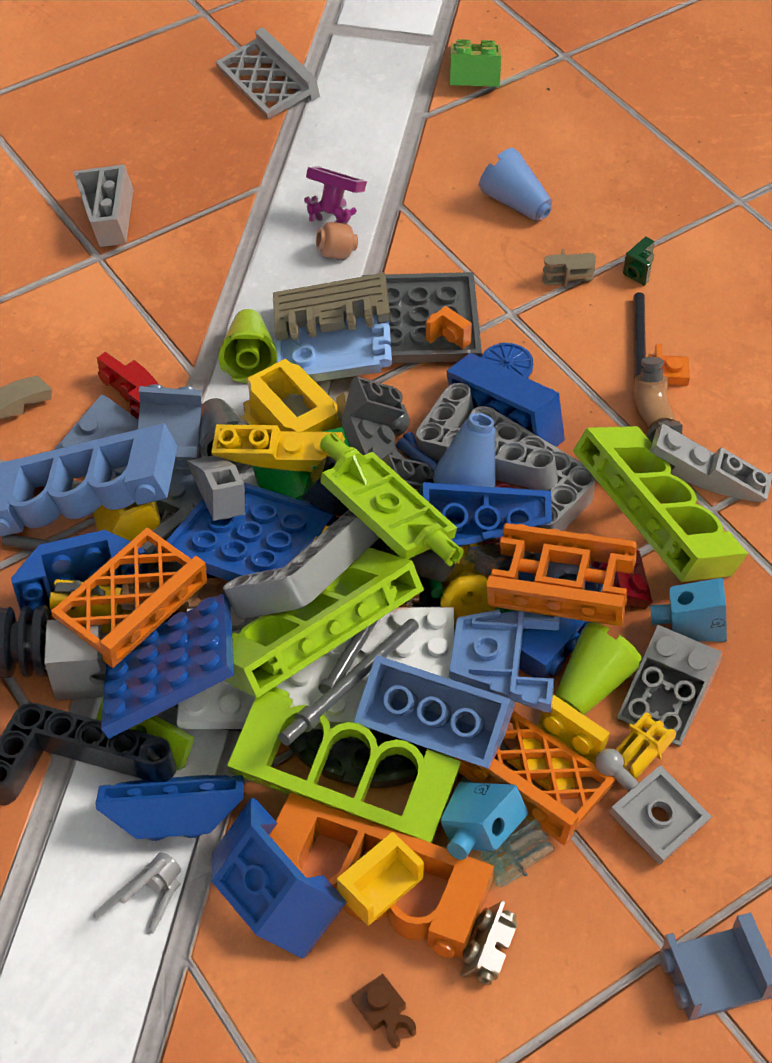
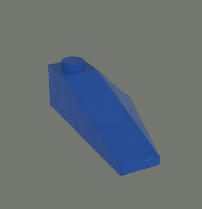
(484, 510)

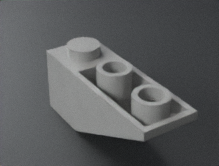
(219, 486)

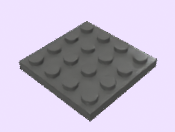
(414, 300)

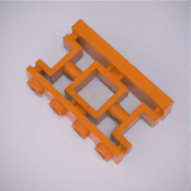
(556, 595)

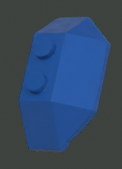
(171, 808)

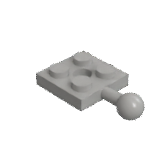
(655, 790)

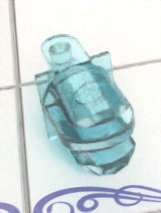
(522, 851)

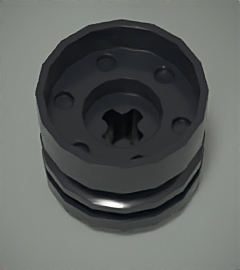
(23, 641)

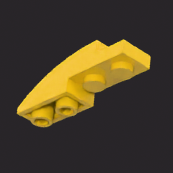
(269, 446)

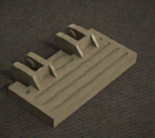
(330, 306)

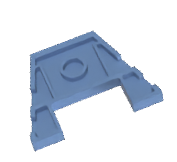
(489, 653)

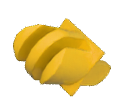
(641, 748)

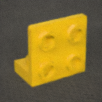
(573, 731)

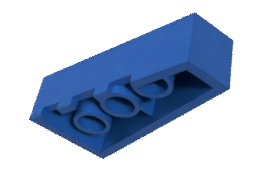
(511, 395)

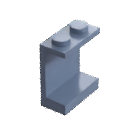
(179, 411)
(719, 969)

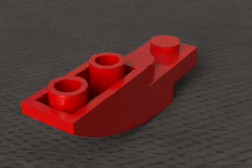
(125, 379)

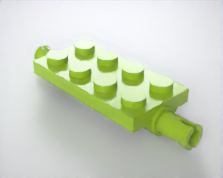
(387, 503)

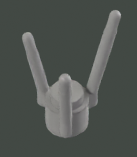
(156, 875)

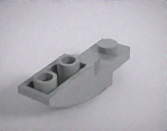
(715, 472)

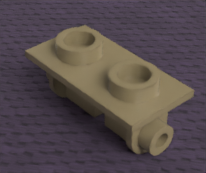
(480, 955)

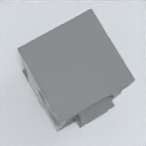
(73, 664)

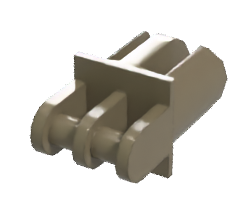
(568, 268)

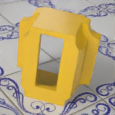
(279, 382)

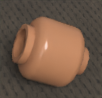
(336, 240)

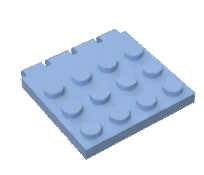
(339, 352)

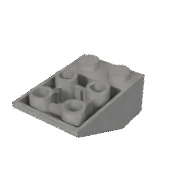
(671, 681)

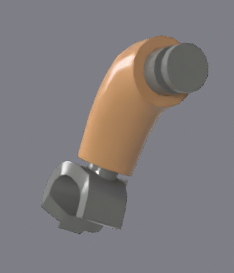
(652, 397)

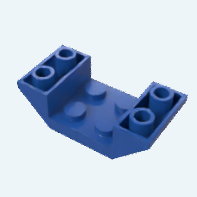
(68, 560)
(269, 887)

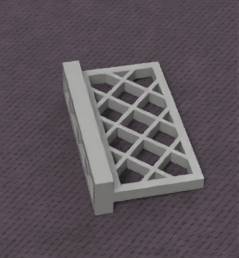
(282, 65)

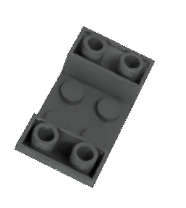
(366, 424)

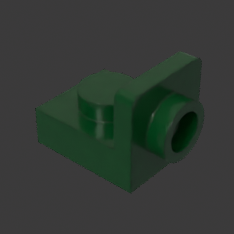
(639, 261)

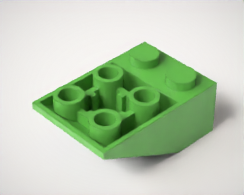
(475, 63)

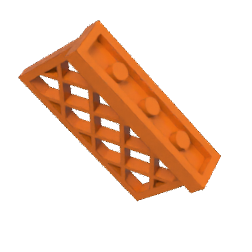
(147, 616)
(543, 805)

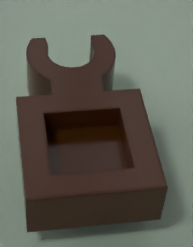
(382, 1006)

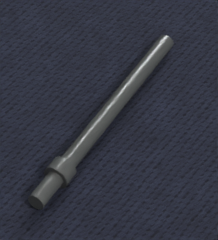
(310, 715)

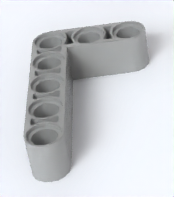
(514, 461)
(575, 483)
(304, 575)

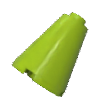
(246, 347)
(596, 667)

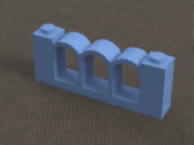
(147, 478)

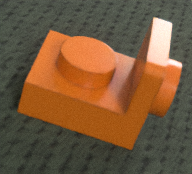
(450, 325)
(674, 367)

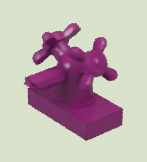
(332, 195)

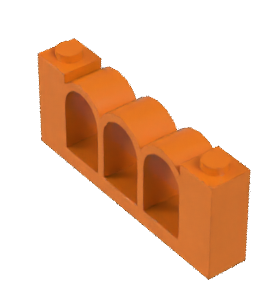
(467, 888)

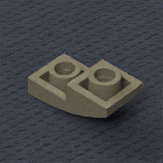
(20, 392)

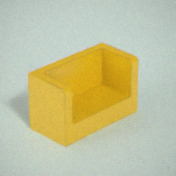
(380, 878)

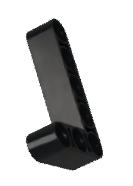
(70, 735)

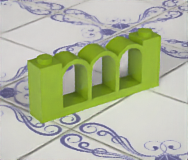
(639, 483)
(288, 641)
(261, 740)

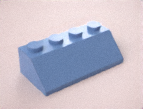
(434, 711)

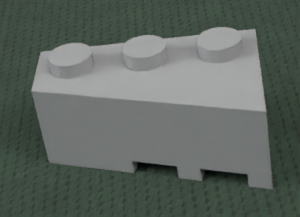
(108, 202)

